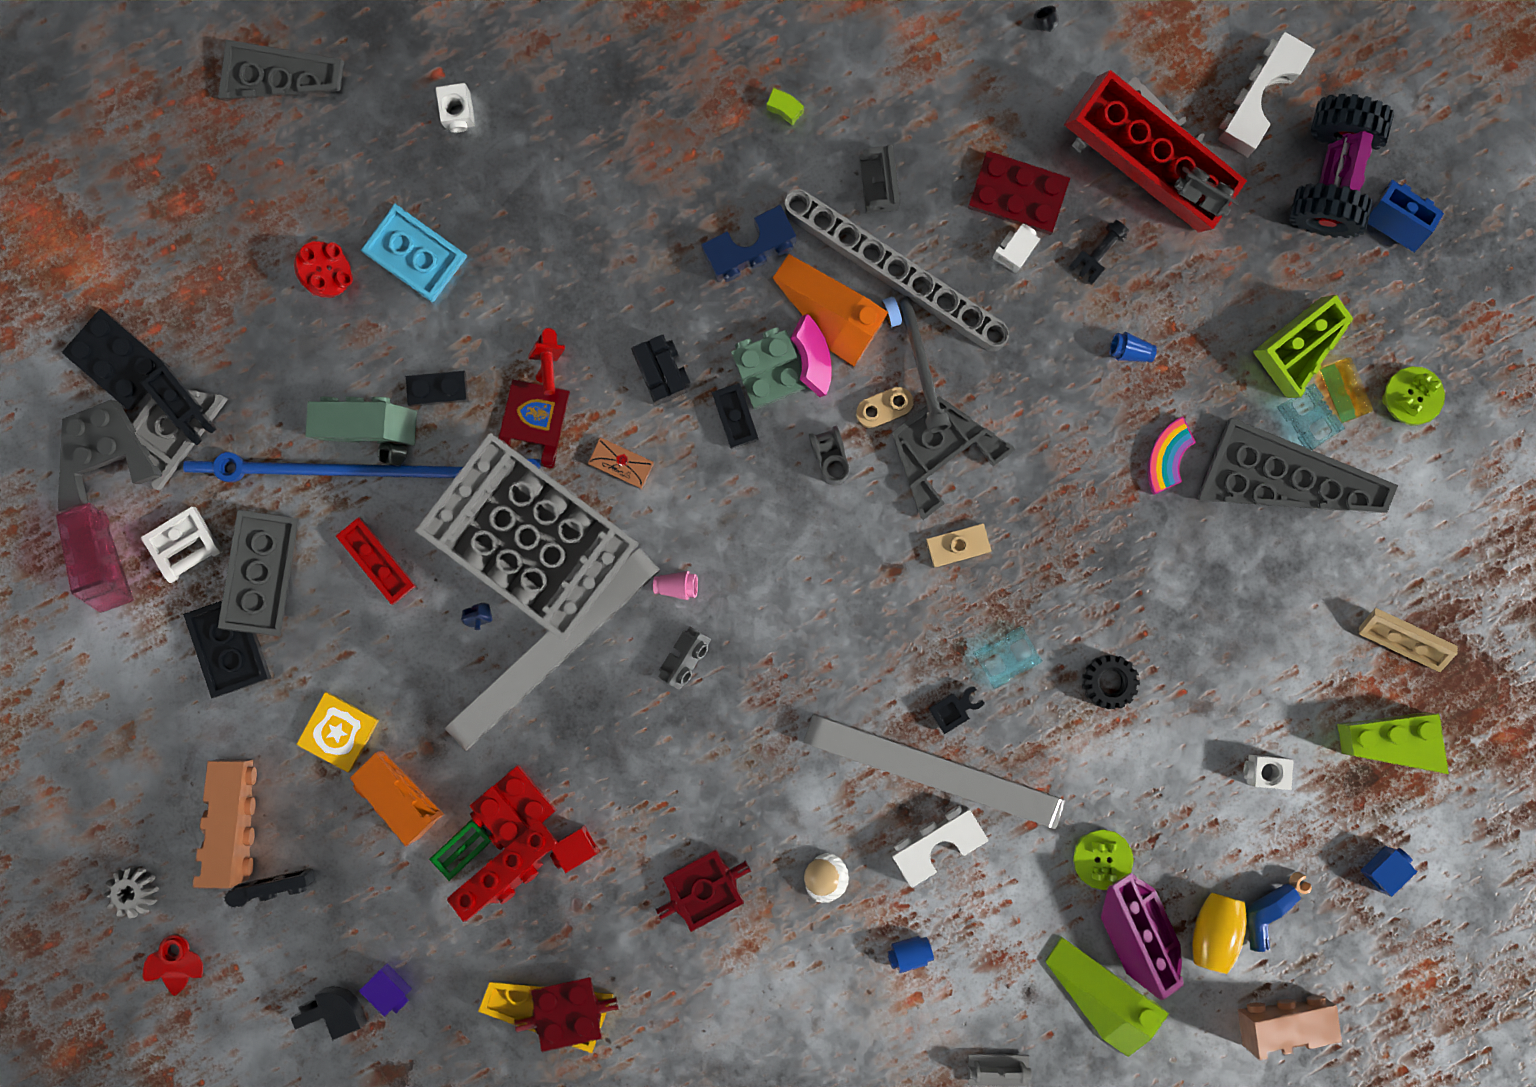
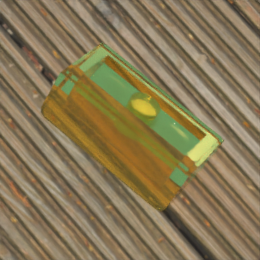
(1346, 390)

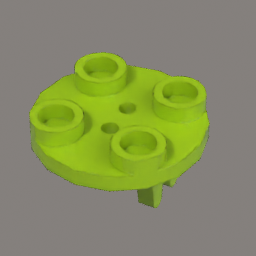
(1405, 406)
(1102, 844)

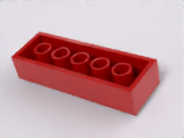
(1148, 146)

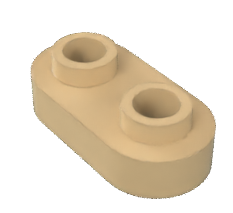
(885, 408)

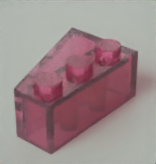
(92, 558)

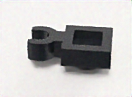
(952, 711)

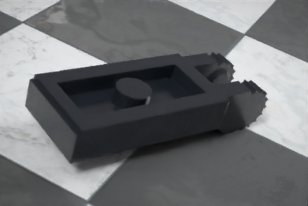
(176, 401)
(268, 887)

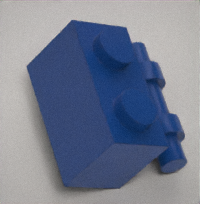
(1404, 215)

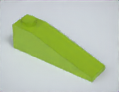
(1112, 1005)

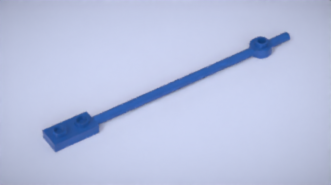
(220, 464)

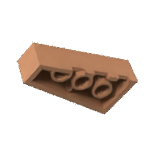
(227, 824)

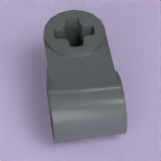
(828, 450)

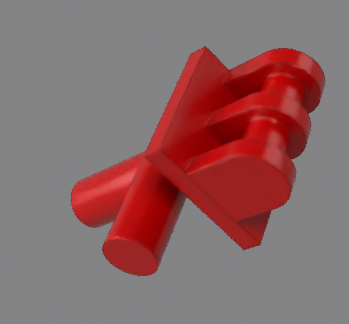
(546, 351)

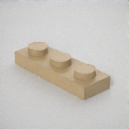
(1408, 640)

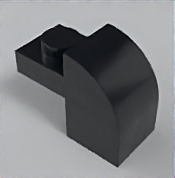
(338, 1008)

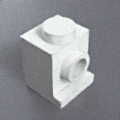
(1017, 248)

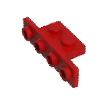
(504, 872)

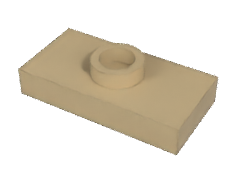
(958, 545)

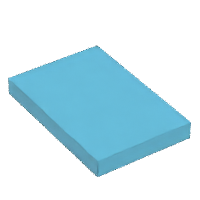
(413, 253)

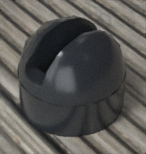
(1046, 18)

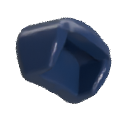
(477, 615)

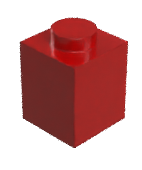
(574, 849)

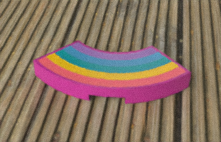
(1167, 454)

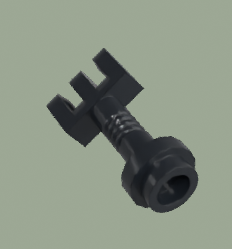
(1117, 231)

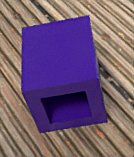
(386, 991)

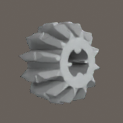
(141, 888)

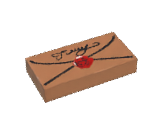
(621, 463)

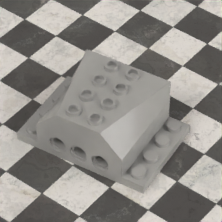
(527, 537)

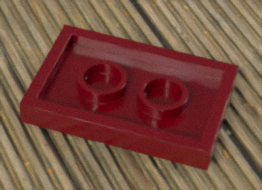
(1019, 192)

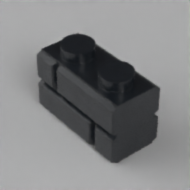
(660, 370)

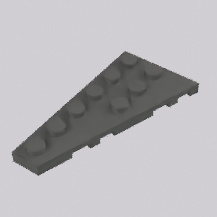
(1272, 471)

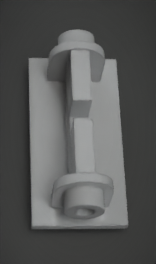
(998, 1070)

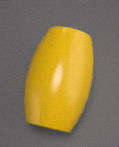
(1219, 933)

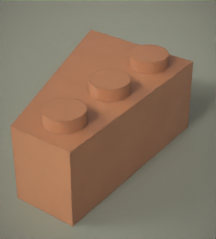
(1289, 1025)

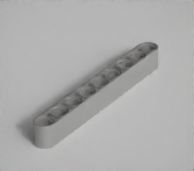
(889, 257)
(548, 654)
(934, 771)

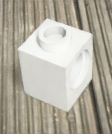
(455, 95)
(1281, 772)

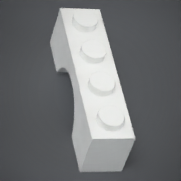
(1248, 123)

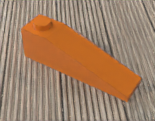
(841, 313)

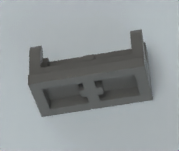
(879, 179)

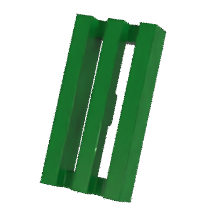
(442, 867)

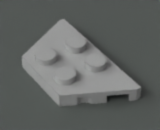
(167, 442)

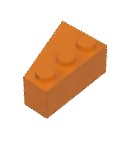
(395, 798)

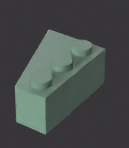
(360, 421)

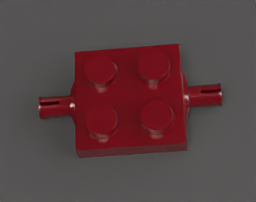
(703, 890)
(566, 1014)

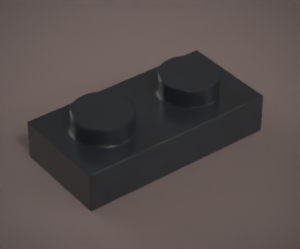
(436, 388)
(735, 415)

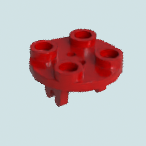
(322, 256)

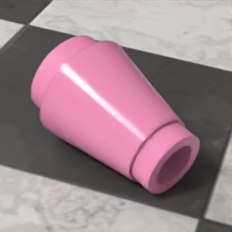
(676, 585)

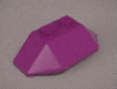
(1143, 936)

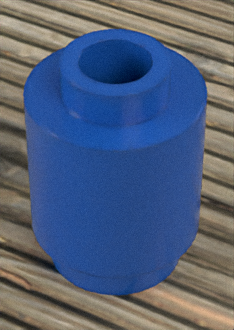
(910, 954)

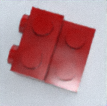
(511, 807)

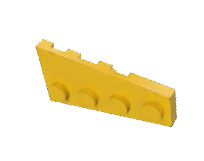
(515, 1001)

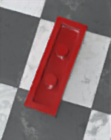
(376, 561)

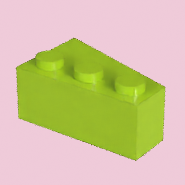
(1302, 345)
(1400, 740)

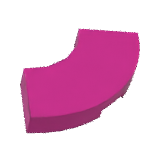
(814, 355)

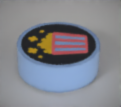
(894, 316)

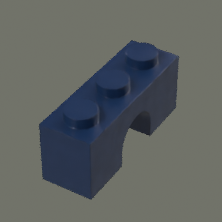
(729, 259)

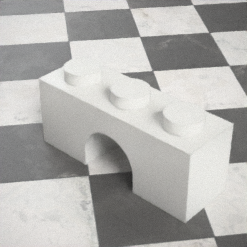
(914, 855)

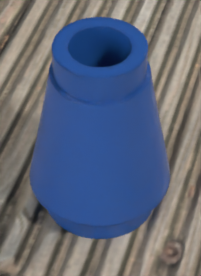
(1131, 348)

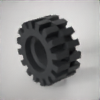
(1128, 681)

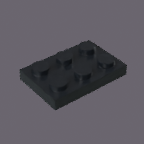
(113, 358)
(226, 657)

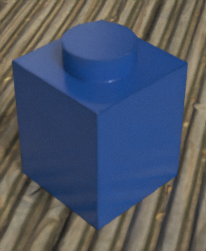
(1389, 870)

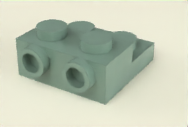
(768, 367)

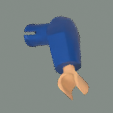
(1271, 908)

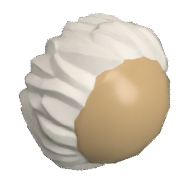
(826, 878)

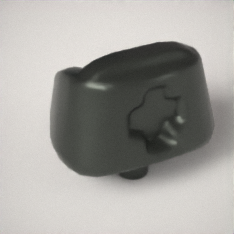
(392, 453)

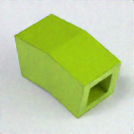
(785, 106)

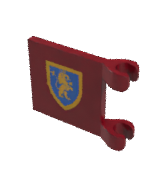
(535, 418)

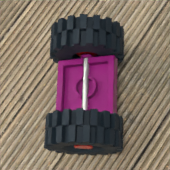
(1351, 129)

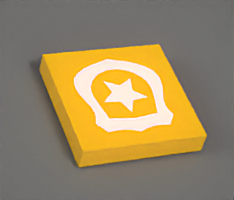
(337, 732)

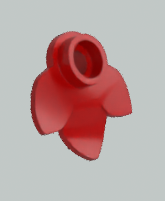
(171, 967)

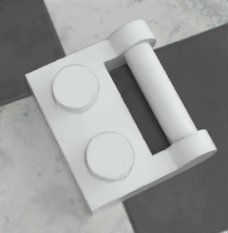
(176, 536)

